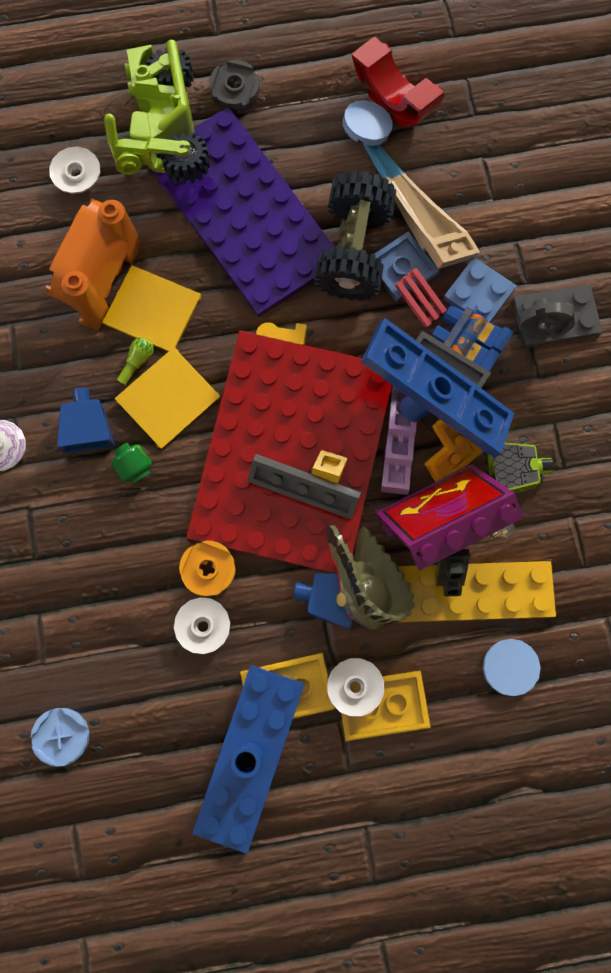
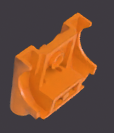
(91, 259)

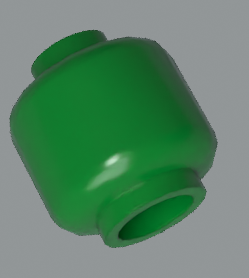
(131, 463)

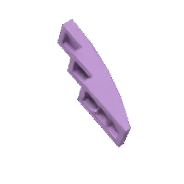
(398, 448)

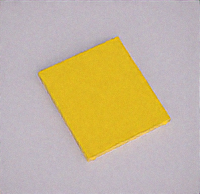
(152, 308)
(167, 398)

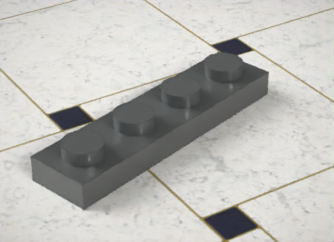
(303, 486)

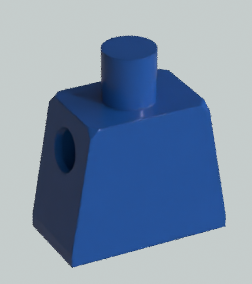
(83, 424)
(323, 600)

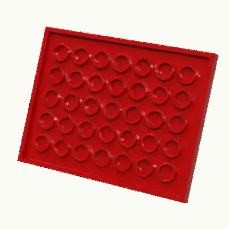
(287, 407)

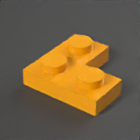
(454, 455)

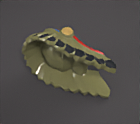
(369, 583)

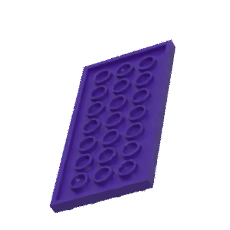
(249, 216)

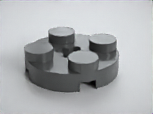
(234, 98)
(547, 318)

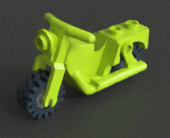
(166, 118)

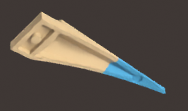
(430, 225)

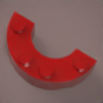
(391, 89)

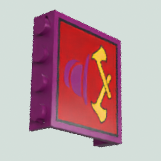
(450, 515)

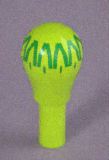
(139, 352)

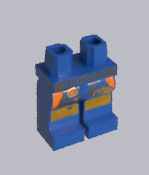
(473, 336)

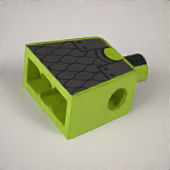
(519, 467)

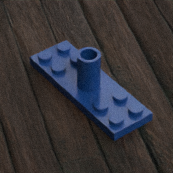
(437, 389)
(257, 727)

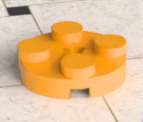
(214, 583)

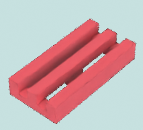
(433, 314)

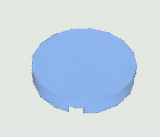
(367, 122)
(511, 667)
(60, 737)

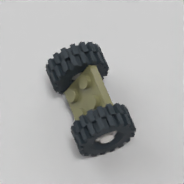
(360, 203)

